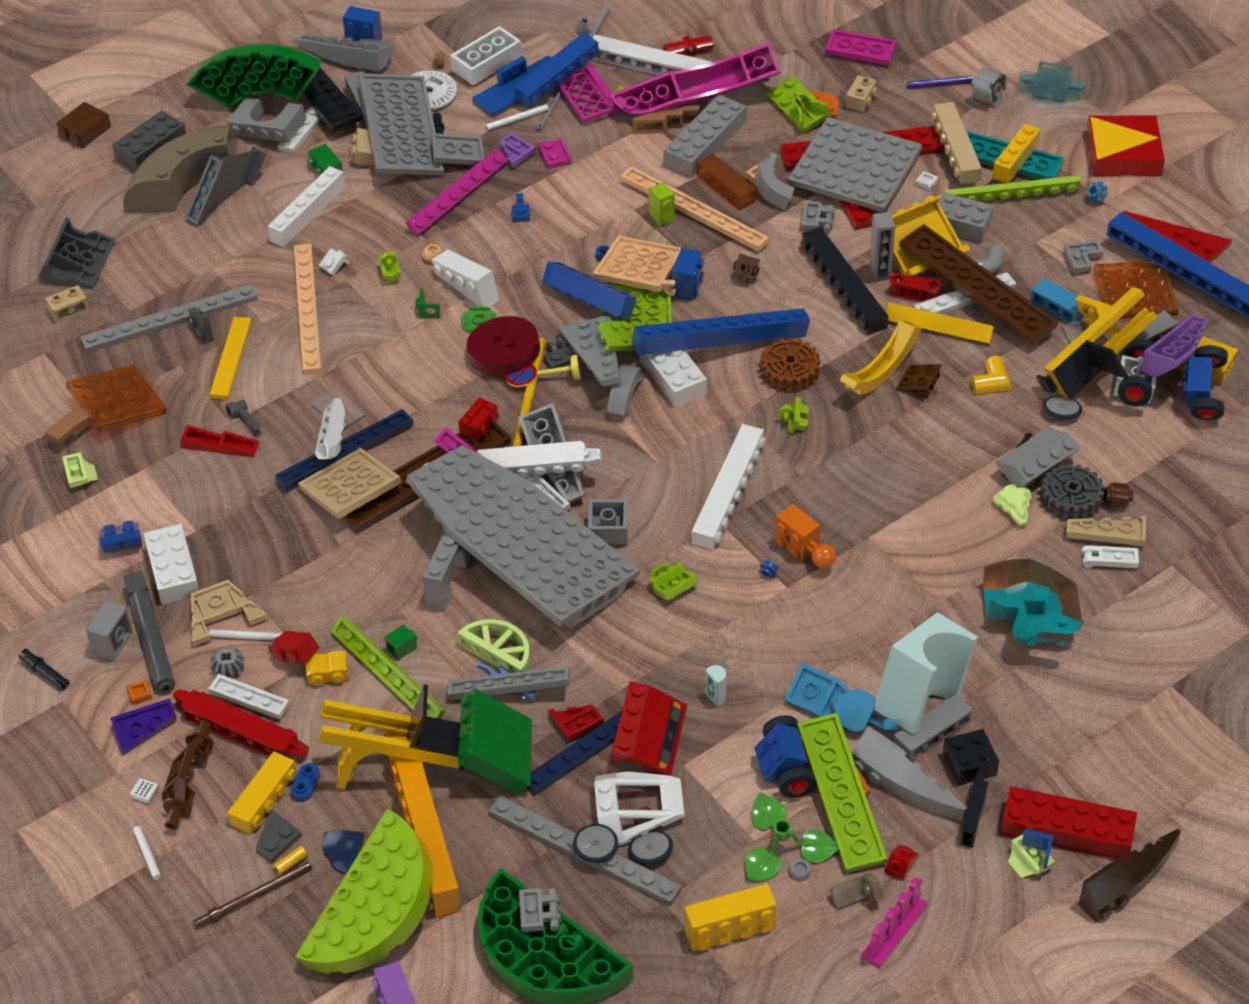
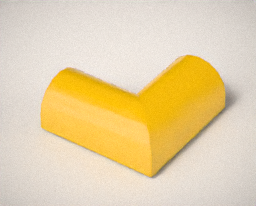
(995, 380)

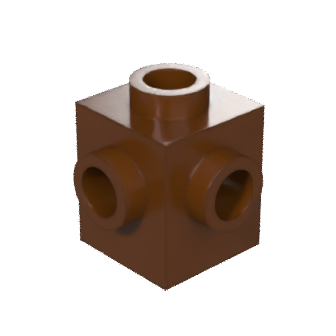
(746, 267)

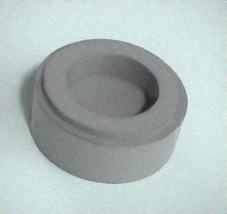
(800, 869)

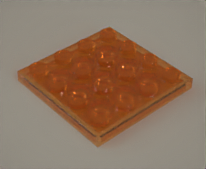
(1154, 281)
(116, 397)

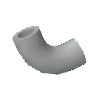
(993, 259)

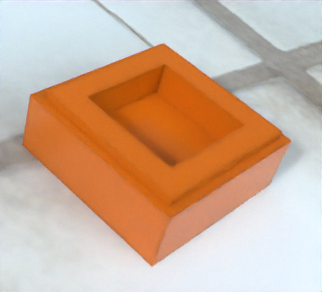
(139, 692)

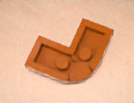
(831, 100)

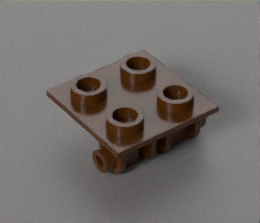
(920, 378)

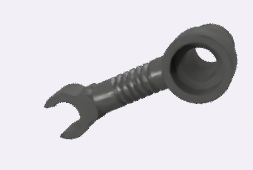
(239, 408)

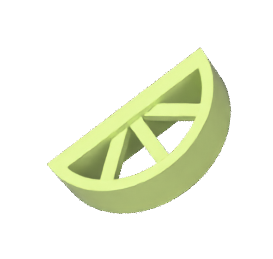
(470, 640)

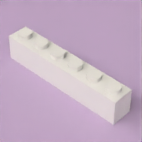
(306, 206)

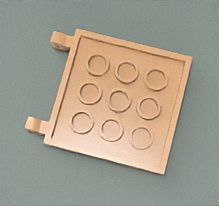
(639, 265)

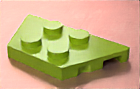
(617, 335)

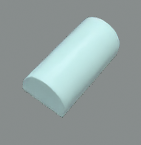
(716, 684)

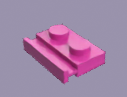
(554, 153)

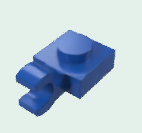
(520, 211)

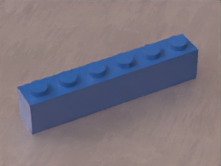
(556, 69)
(589, 289)

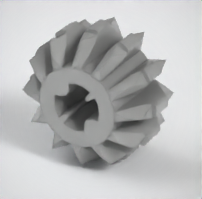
(227, 662)

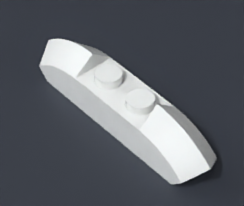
(330, 432)

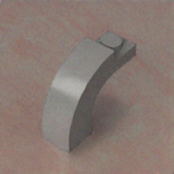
(769, 186)
(622, 393)

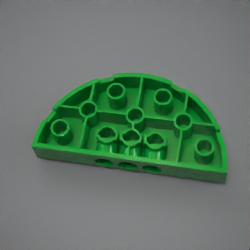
(545, 964)

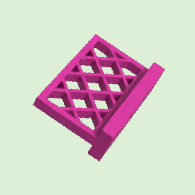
(600, 90)

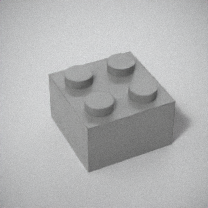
(609, 519)
(109, 630)

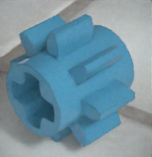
(1097, 191)

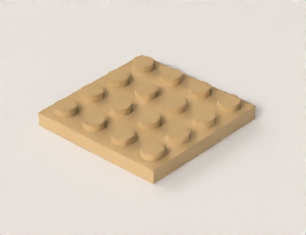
(349, 483)

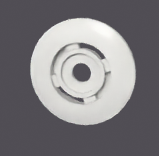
(443, 88)

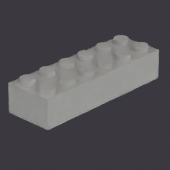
(705, 135)

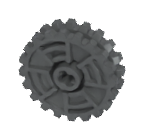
(1072, 492)

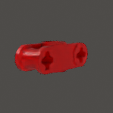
(914, 287)

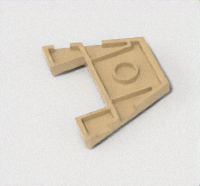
(217, 603)

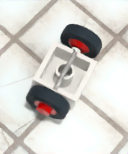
(1139, 386)

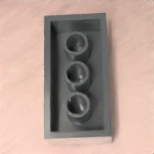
(146, 138)

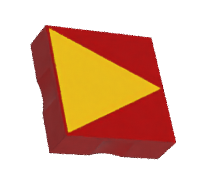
(1125, 145)

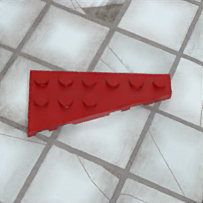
(1198, 242)

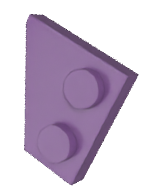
(516, 149)

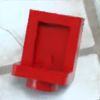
(900, 860)

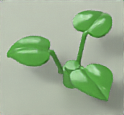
(769, 813)

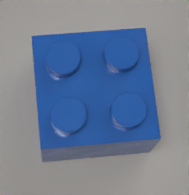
(362, 23)
(688, 273)

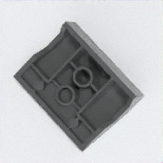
(76, 257)

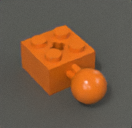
(801, 537)

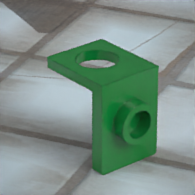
(422, 306)

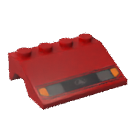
(649, 729)

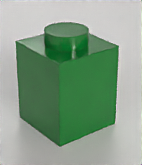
(401, 642)

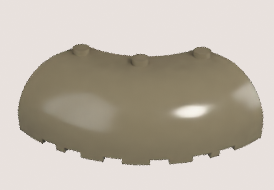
(175, 168)

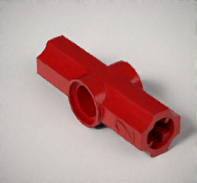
(689, 46)

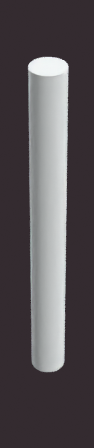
(516, 117)
(243, 634)

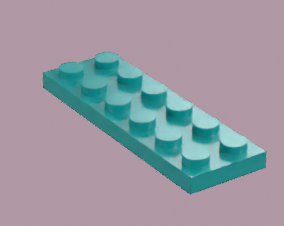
(1038, 165)

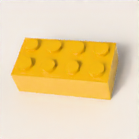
(730, 917)

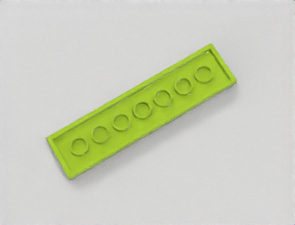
(842, 793)

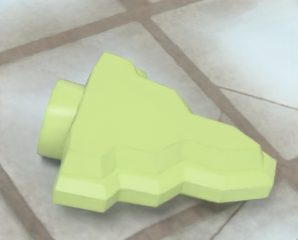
(1014, 502)

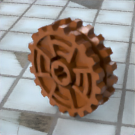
(790, 365)

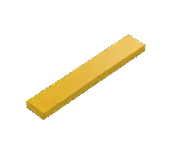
(941, 323)
(230, 358)

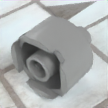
(989, 86)

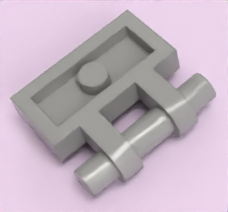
(812, 213)
(531, 909)

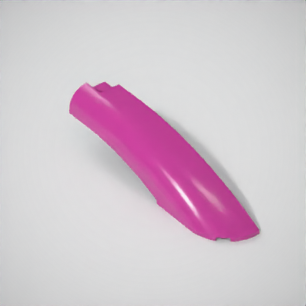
(699, 82)

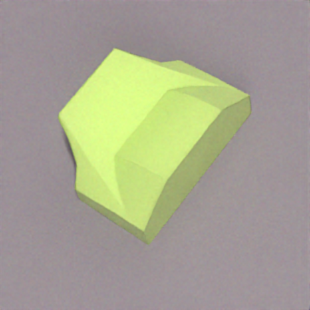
(78, 470)
(1028, 860)

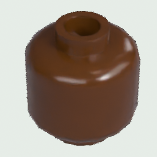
(1118, 495)

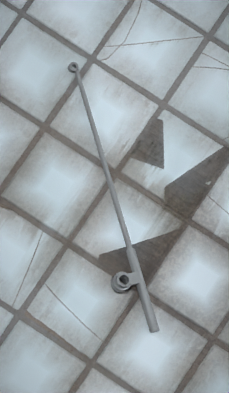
(582, 26)

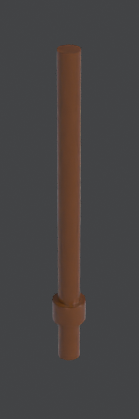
(215, 913)

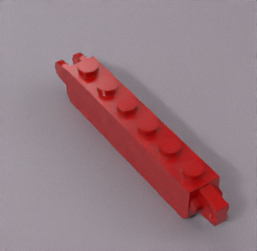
(239, 725)

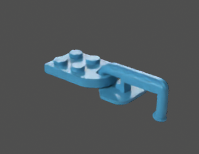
(828, 695)

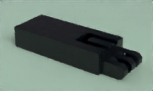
(974, 810)

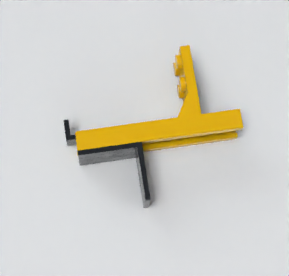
(1085, 359)
(429, 738)

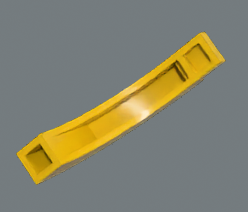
(887, 360)

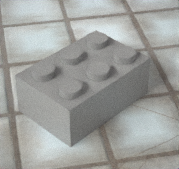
(967, 217)

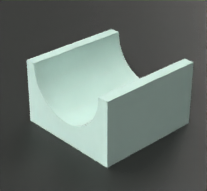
(923, 664)

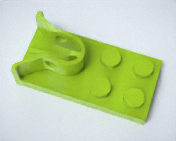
(799, 104)

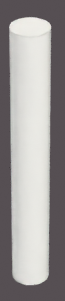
(147, 853)

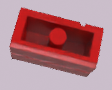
(478, 419)

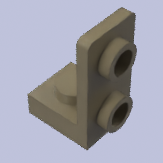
(856, 890)

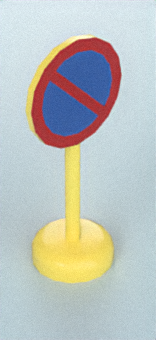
(530, 373)

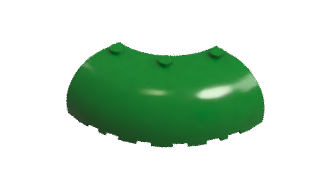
(253, 71)

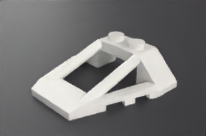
(608, 809)

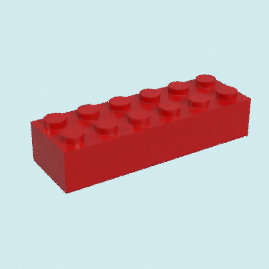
(1071, 822)

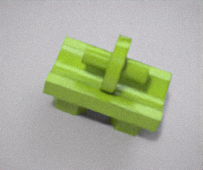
(389, 266)
(793, 415)

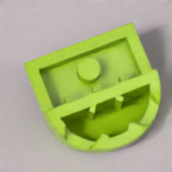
(671, 580)

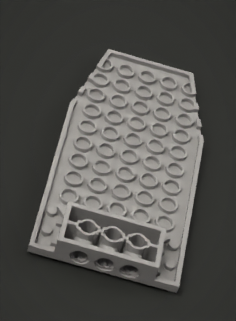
(523, 536)

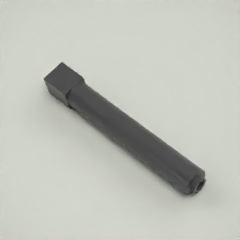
(149, 631)

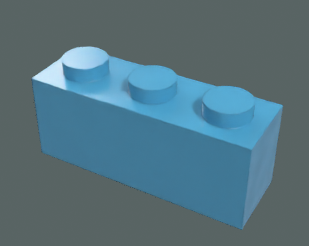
(1056, 301)

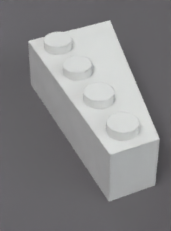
(467, 277)

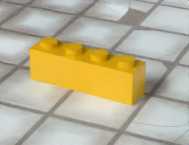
(1016, 153)
(262, 793)

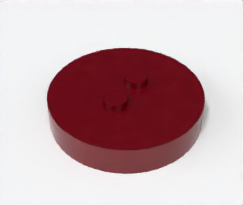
(503, 345)

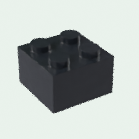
(968, 754)

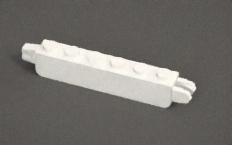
(544, 458)

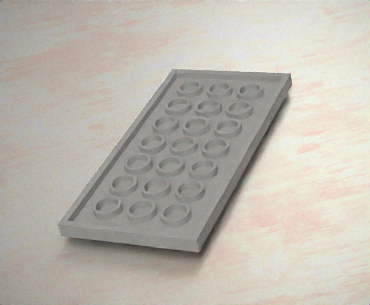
(399, 123)

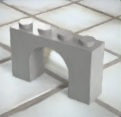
(278, 129)
(438, 573)

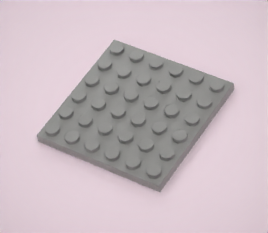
(855, 164)

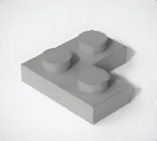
(1080, 253)

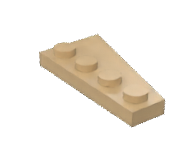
(1107, 530)

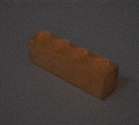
(726, 181)

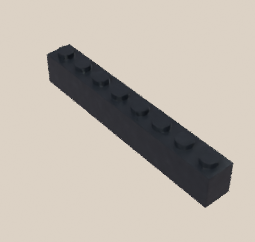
(844, 281)

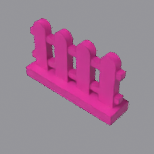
(896, 925)

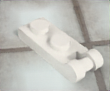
(1110, 557)

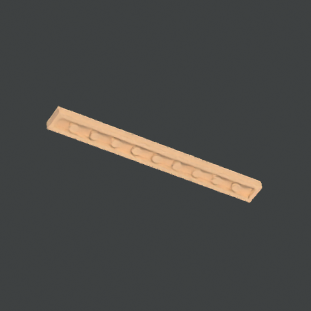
(700, 211)
(307, 309)

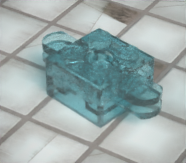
(1052, 82)

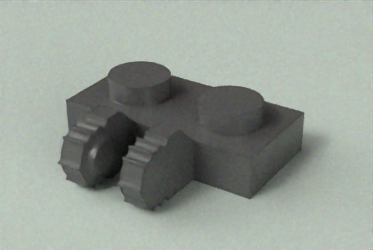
(559, 357)

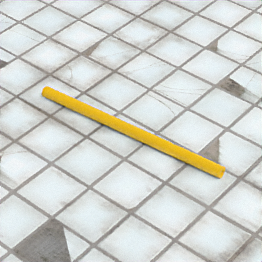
(528, 397)

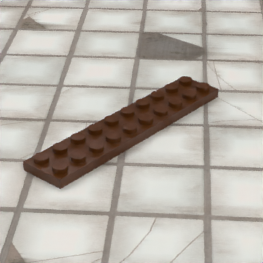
(978, 284)
(403, 493)

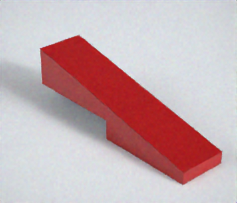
(226, 443)

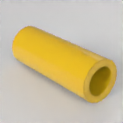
(290, 860)

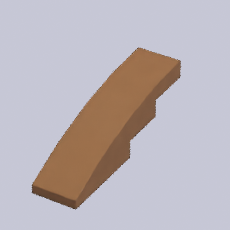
(668, 118)
(69, 425)

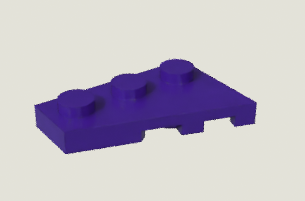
(142, 723)

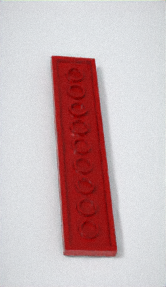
(923, 135)

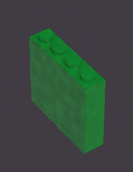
(495, 741)

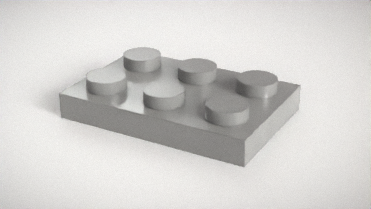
(457, 149)

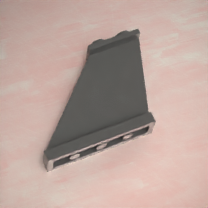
(222, 179)

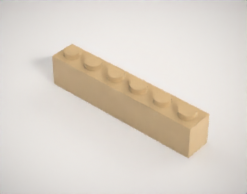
(956, 143)

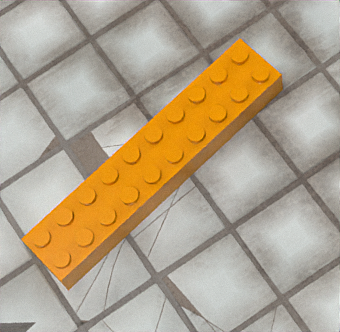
(422, 817)

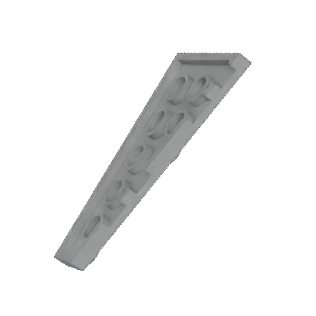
(589, 347)

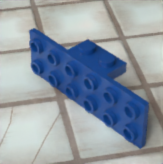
(503, 93)

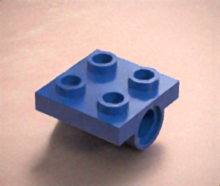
(112, 536)

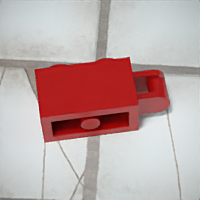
(294, 647)

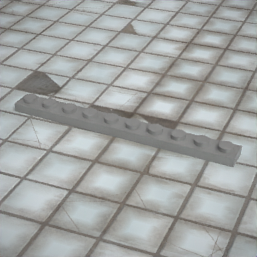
(167, 318)
(562, 840)

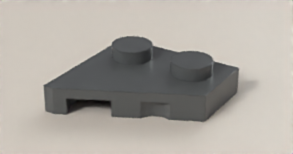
(201, 323)
(276, 837)

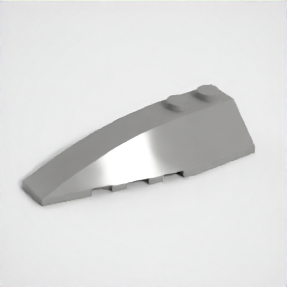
(360, 54)
(546, 427)
(889, 768)

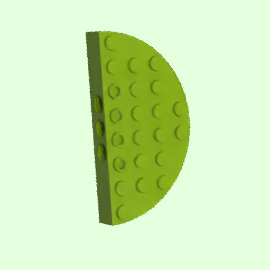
(375, 902)

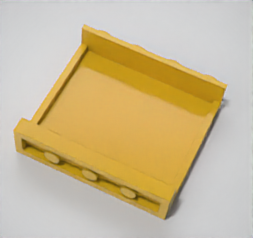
(908, 220)

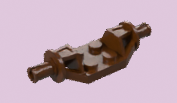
(176, 792)

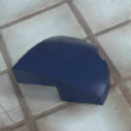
(342, 848)

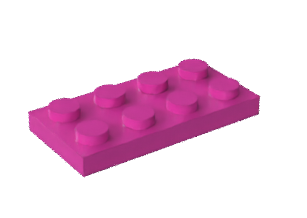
(860, 47)

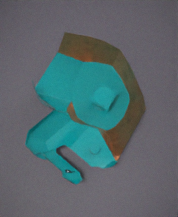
(1033, 597)

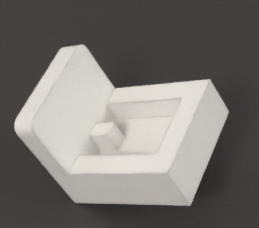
(333, 261)

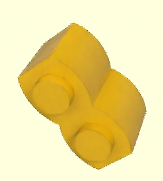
(327, 668)

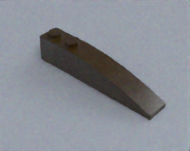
(1123, 879)

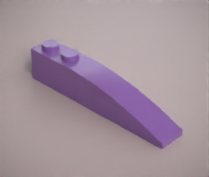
(1174, 346)

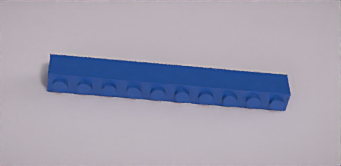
(1180, 262)
(720, 331)

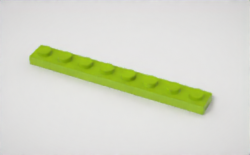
(1019, 189)
(383, 666)

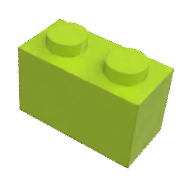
(661, 203)

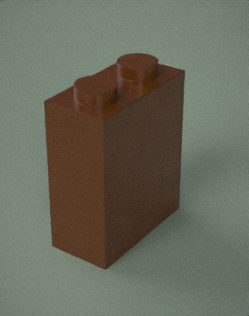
(83, 125)

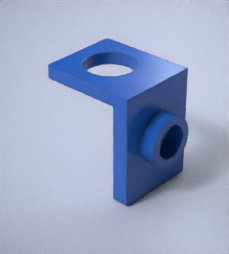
(1038, 840)

